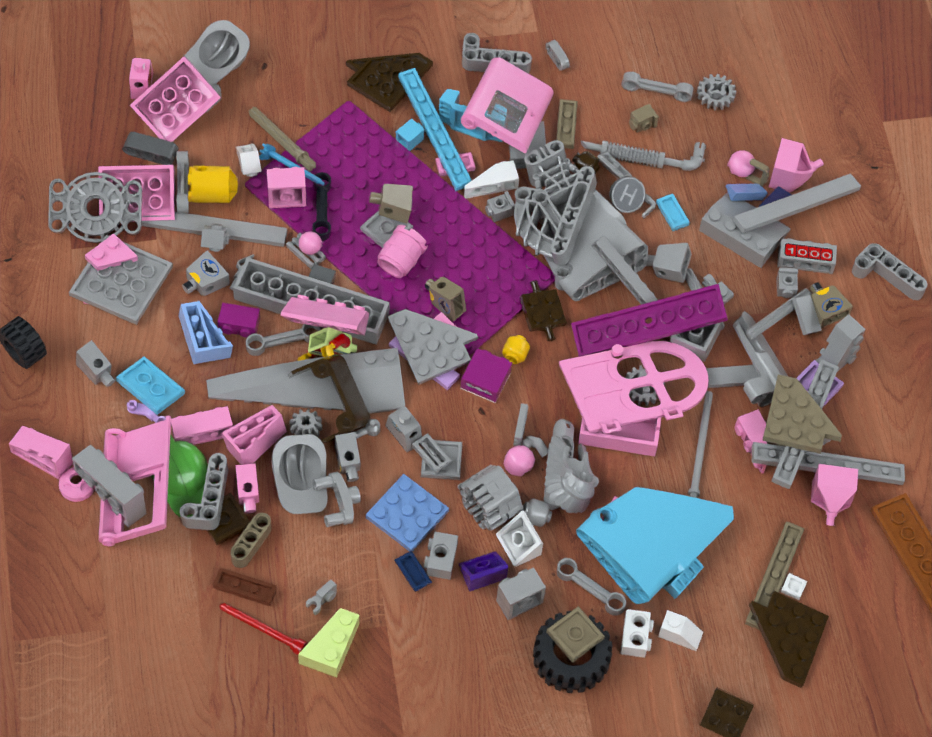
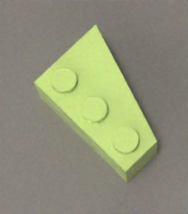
(331, 643)

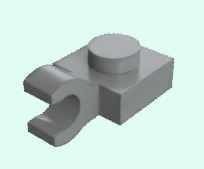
(726, 293)
(324, 594)

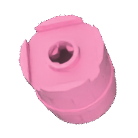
(401, 251)

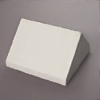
(520, 540)

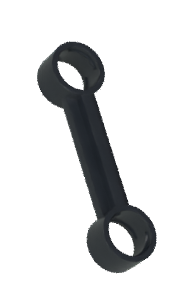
(321, 206)

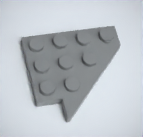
(430, 344)

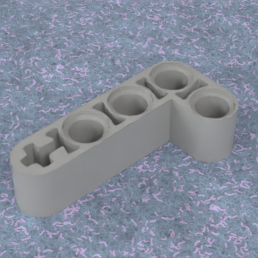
(477, 58)
(911, 285)
(210, 491)

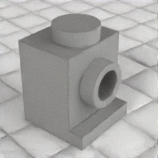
(500, 207)
(787, 282)

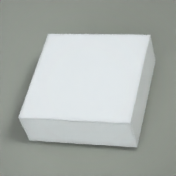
(793, 586)

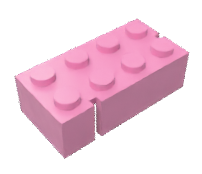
(633, 438)

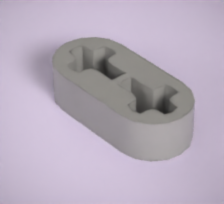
(557, 55)

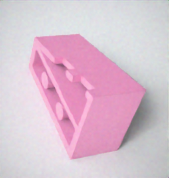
(254, 435)
(42, 451)

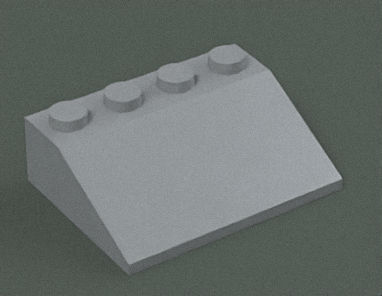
(753, 245)

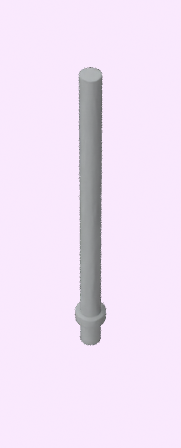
(694, 490)

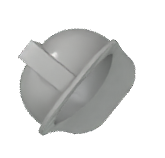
(219, 50)
(294, 466)

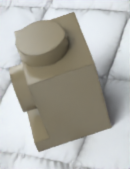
(643, 118)

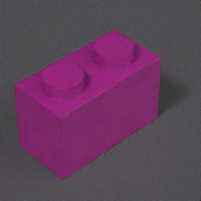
(238, 319)

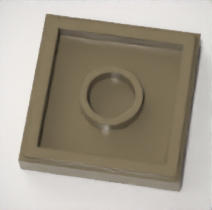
(575, 634)

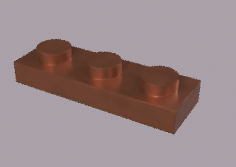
(245, 586)

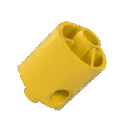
(211, 184)

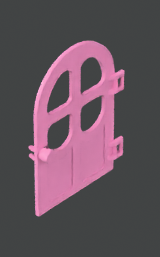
(604, 393)

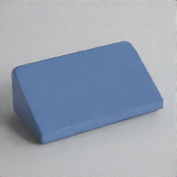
(745, 192)

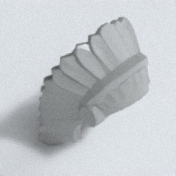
(568, 479)

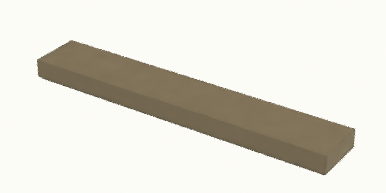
(777, 567)

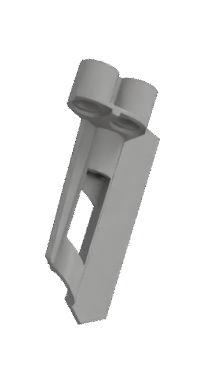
(759, 389)

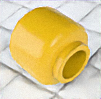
(516, 349)

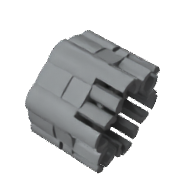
(493, 494)

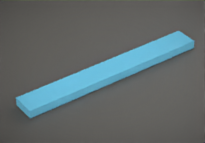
(435, 129)

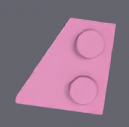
(110, 253)

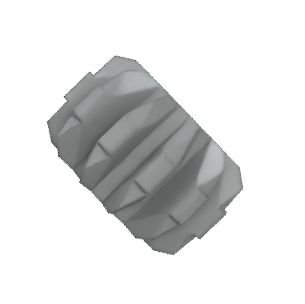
(304, 418)

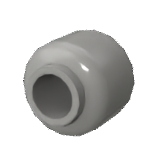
(537, 512)

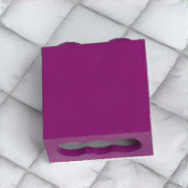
(486, 375)

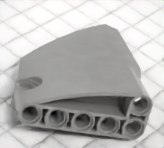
(586, 269)

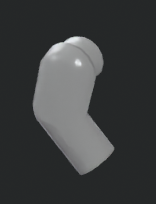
(537, 443)

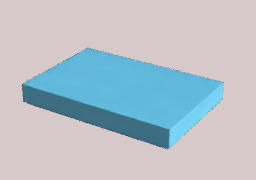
(150, 385)

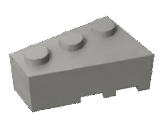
(843, 343)

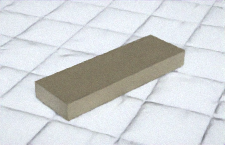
(567, 122)

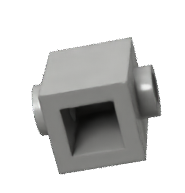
(214, 237)

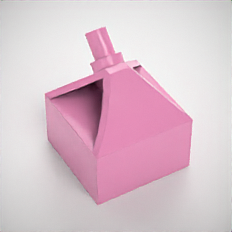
(792, 166)
(834, 489)

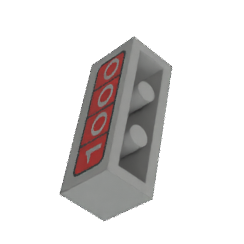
(807, 256)

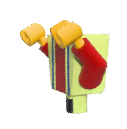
(329, 343)

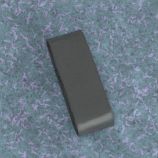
(150, 148)

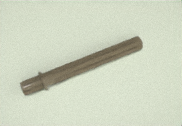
(302, 157)

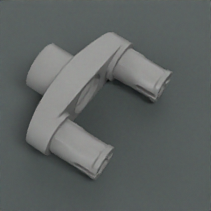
(344, 495)

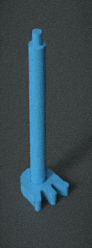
(270, 152)

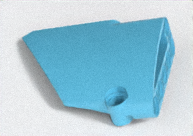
(651, 537)

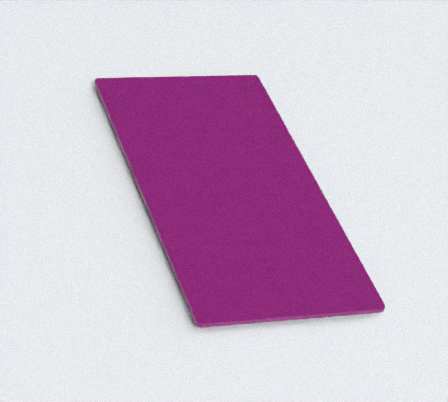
(458, 235)

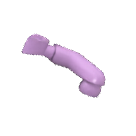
(140, 409)

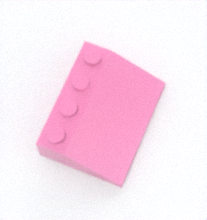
(175, 100)
(157, 189)
(326, 315)

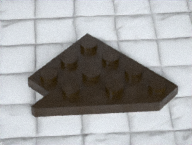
(379, 78)
(790, 634)

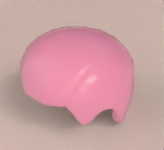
(740, 163)
(519, 460)

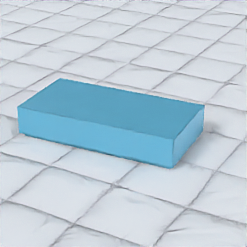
(672, 212)

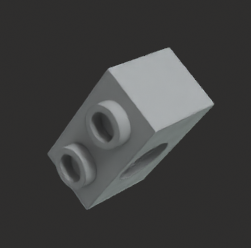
(442, 566)

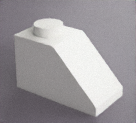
(249, 159)
(680, 631)

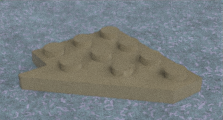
(797, 419)

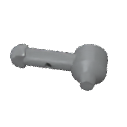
(372, 428)

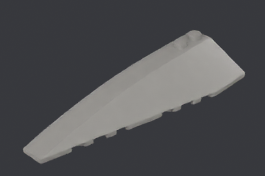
(374, 372)

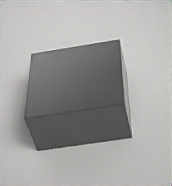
(323, 274)

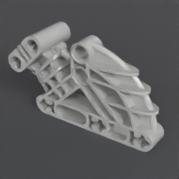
(552, 171)

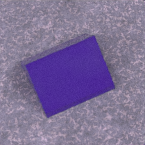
(484, 570)

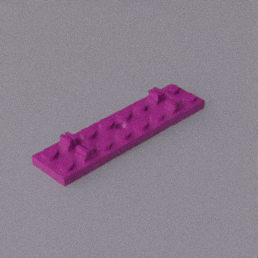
(668, 316)

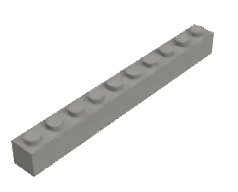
(623, 270)

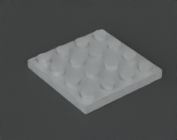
(123, 288)

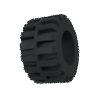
(22, 342)

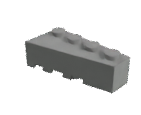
(111, 484)

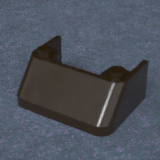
(337, 368)

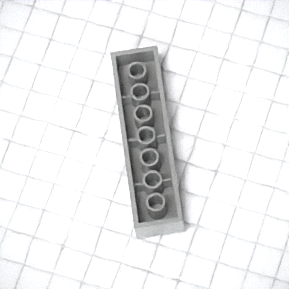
(273, 288)

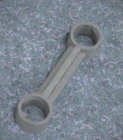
(681, 91)
(182, 182)
(277, 339)
(591, 586)

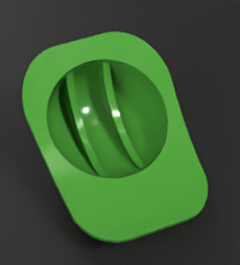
(186, 475)

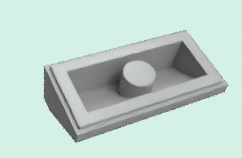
(612, 165)

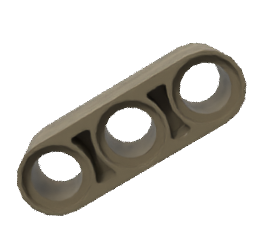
(250, 548)

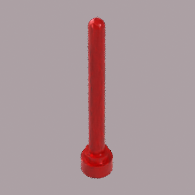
(296, 645)

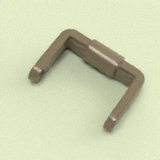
(765, 175)

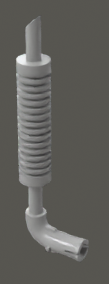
(648, 157)

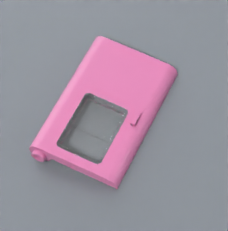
(506, 102)

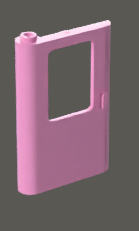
(140, 455)

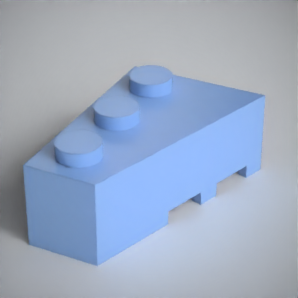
(202, 335)

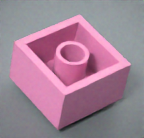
(286, 187)

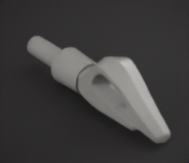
(239, 267)

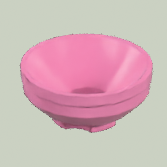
(71, 491)

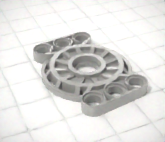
(76, 202)

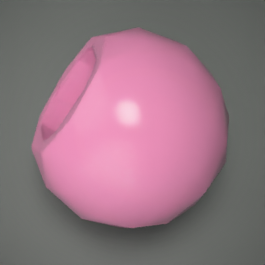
(310, 243)

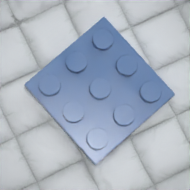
(407, 513)

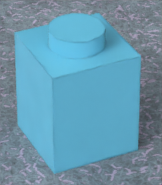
(410, 134)

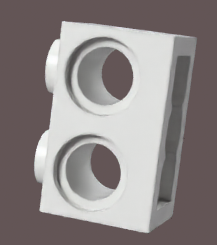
(632, 632)

